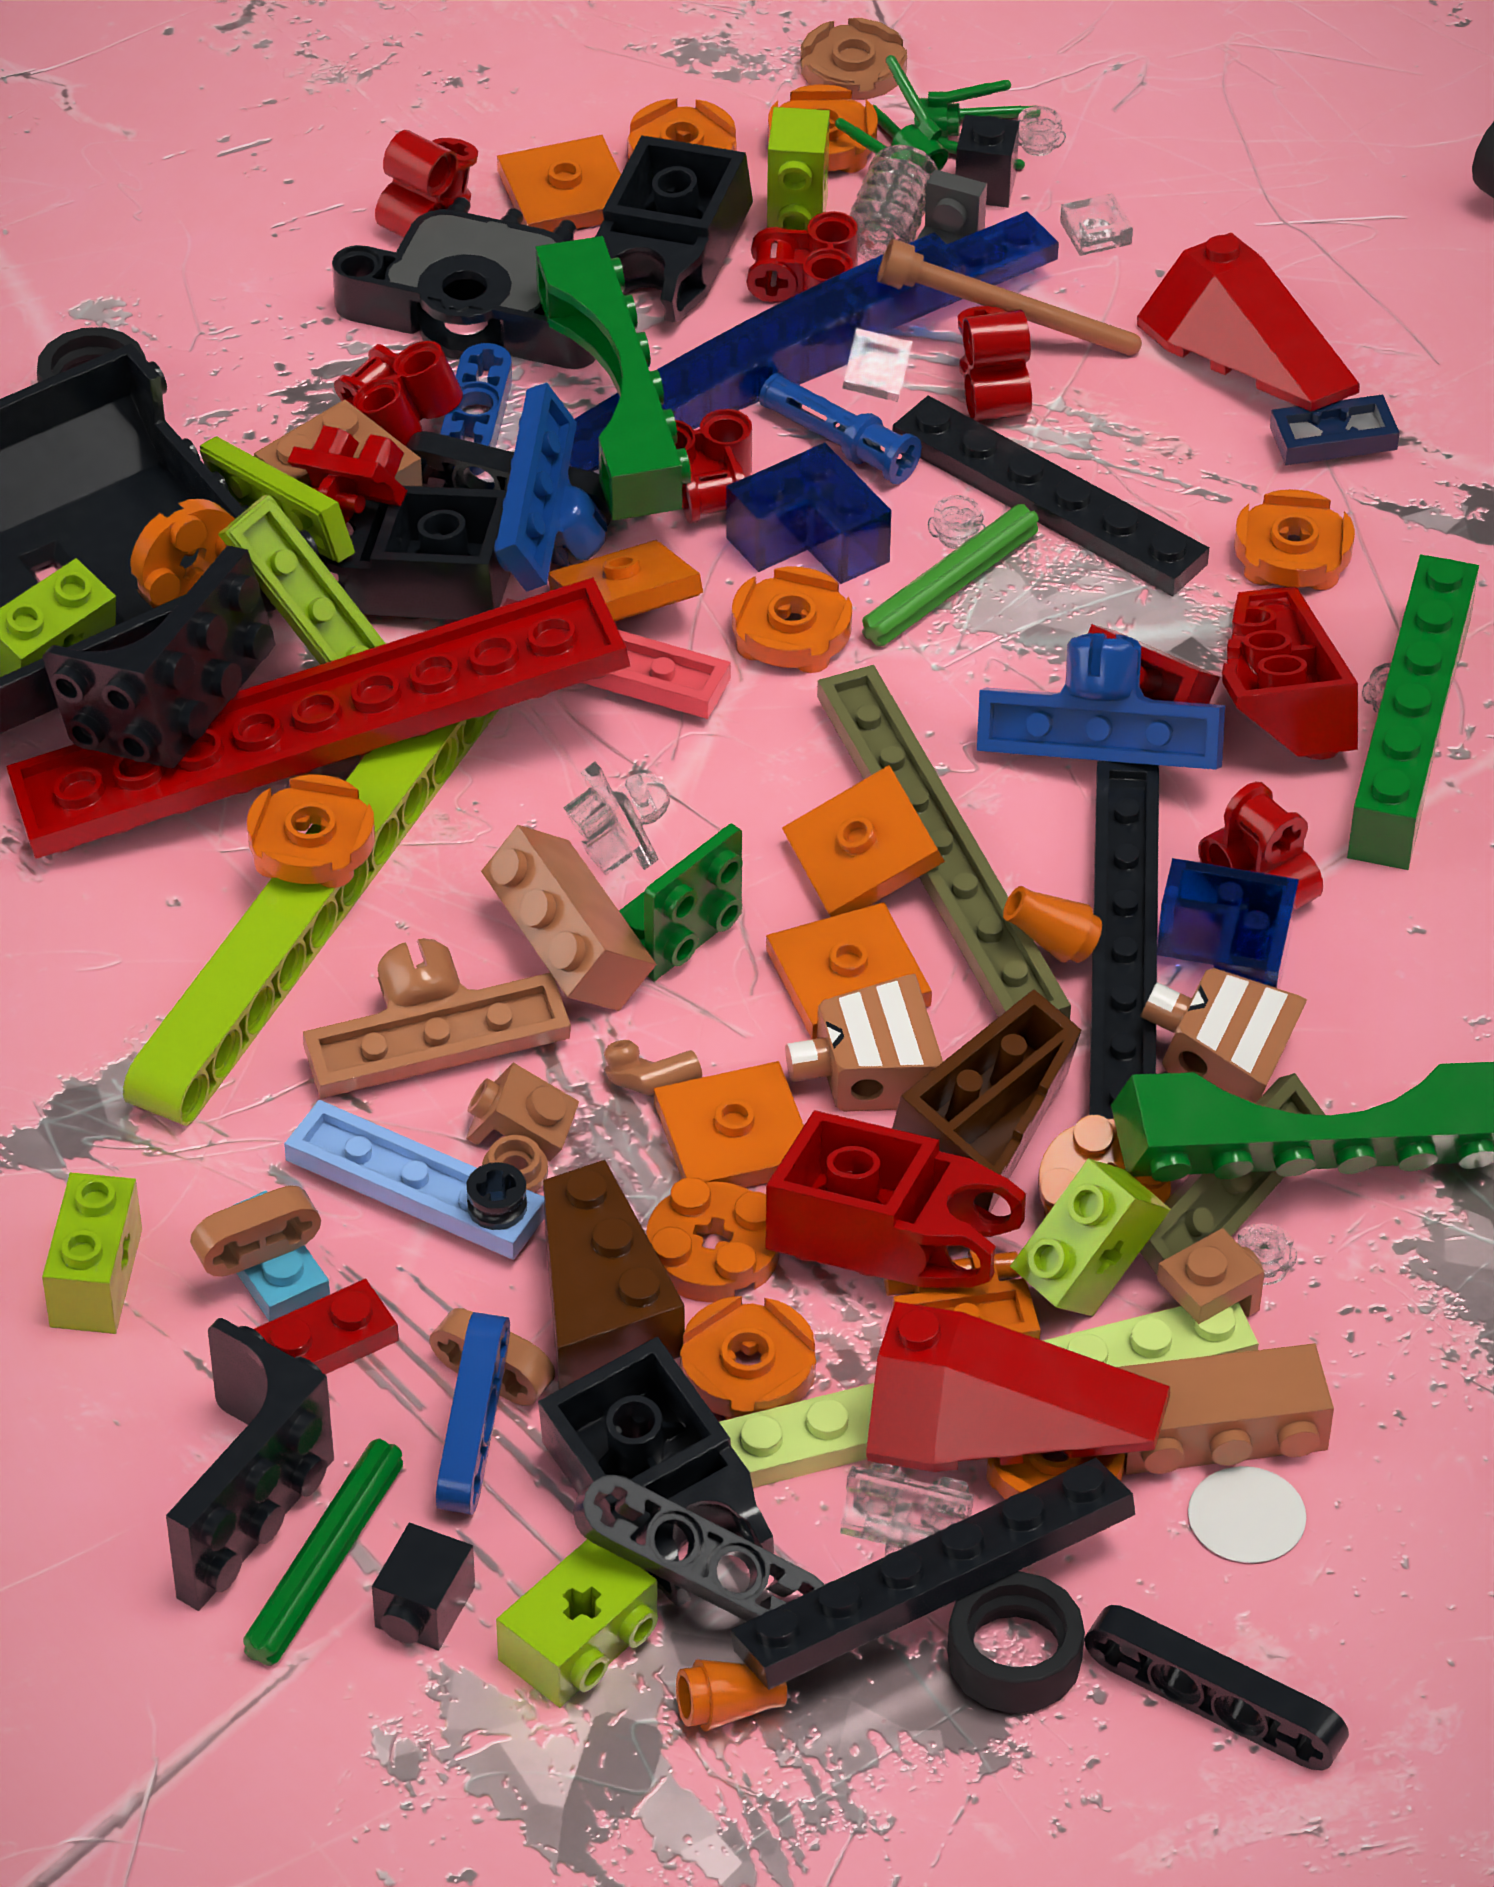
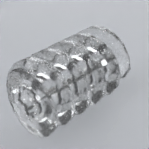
(891, 199)

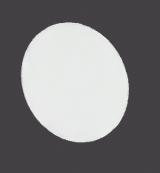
(1247, 1514)

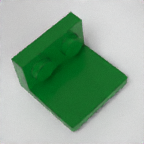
(690, 902)

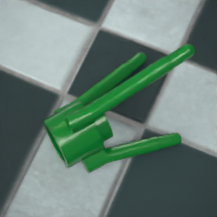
(948, 114)
(922, 137)

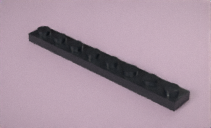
(1127, 948)

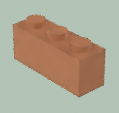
(568, 918)
(1238, 1408)

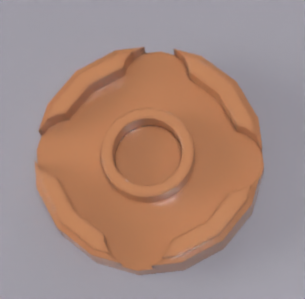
(853, 57)

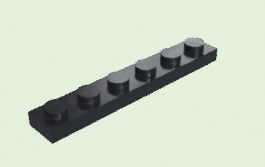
(1056, 495)
(932, 1573)

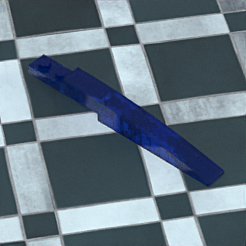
(818, 327)

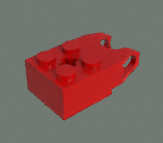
(885, 1204)

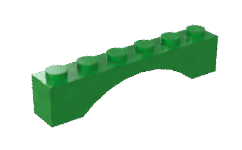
(637, 448)
(1412, 712)
(1189, 1126)

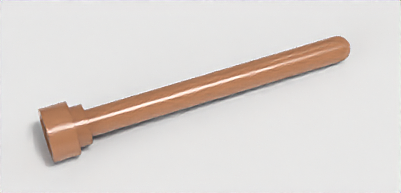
(906, 267)

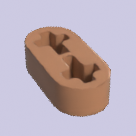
(255, 1231)
(526, 1367)

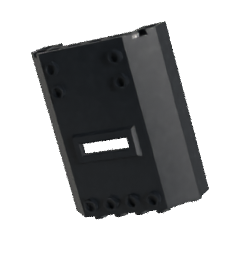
(81, 480)

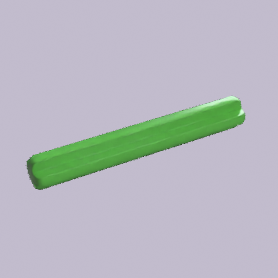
(950, 575)

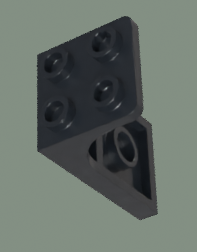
(170, 685)
(261, 1471)

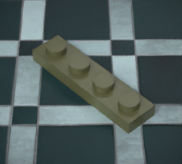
(1210, 1203)

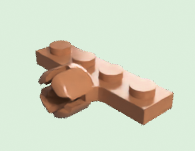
(432, 1023)

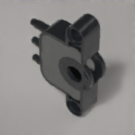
(458, 273)

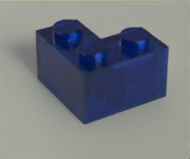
(810, 506)
(1228, 919)

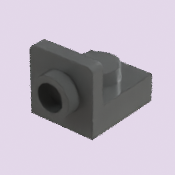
(954, 206)

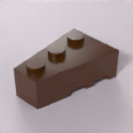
(994, 1088)
(603, 1275)

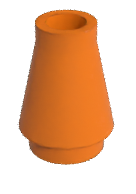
(1057, 924)
(723, 1693)

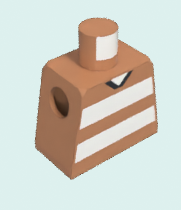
(1227, 1030)
(869, 1045)

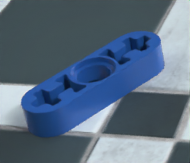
(493, 394)
(473, 1413)

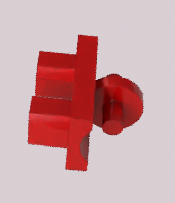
(348, 478)

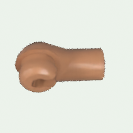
(643, 1075)

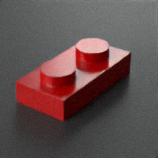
(335, 1328)

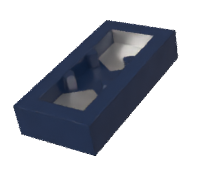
(1335, 430)

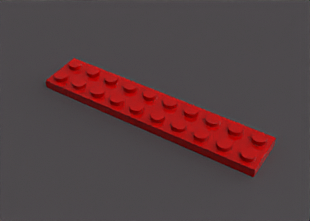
(329, 715)

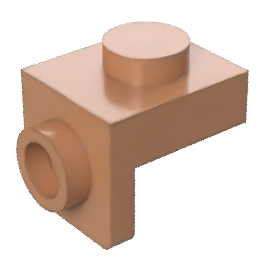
(522, 1106)
(1213, 1277)

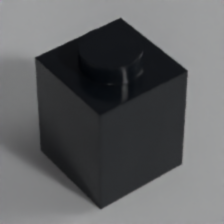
(989, 155)
(423, 1586)

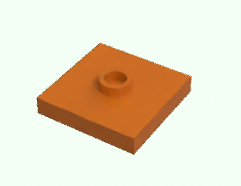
(560, 182)
(635, 578)
(863, 844)
(841, 957)
(730, 1124)

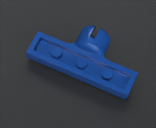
(540, 504)
(1101, 714)

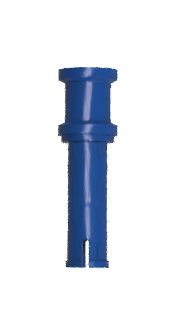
(857, 435)

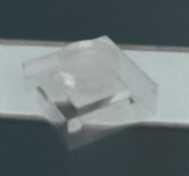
(1096, 224)
(877, 365)

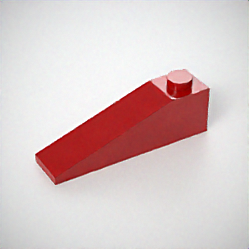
(1242, 318)
(1290, 674)
(982, 1391)

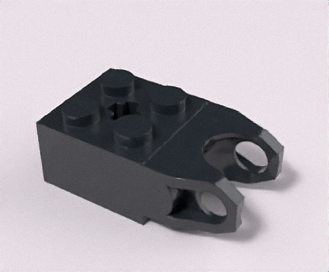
(676, 218)
(426, 555)
(655, 1429)

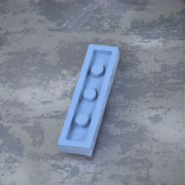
(401, 1175)

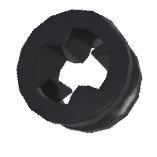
(496, 1214)

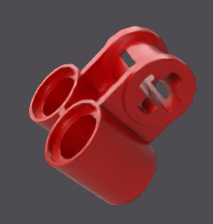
(424, 177)
(802, 256)
(995, 362)
(402, 387)
(717, 457)
(1263, 840)

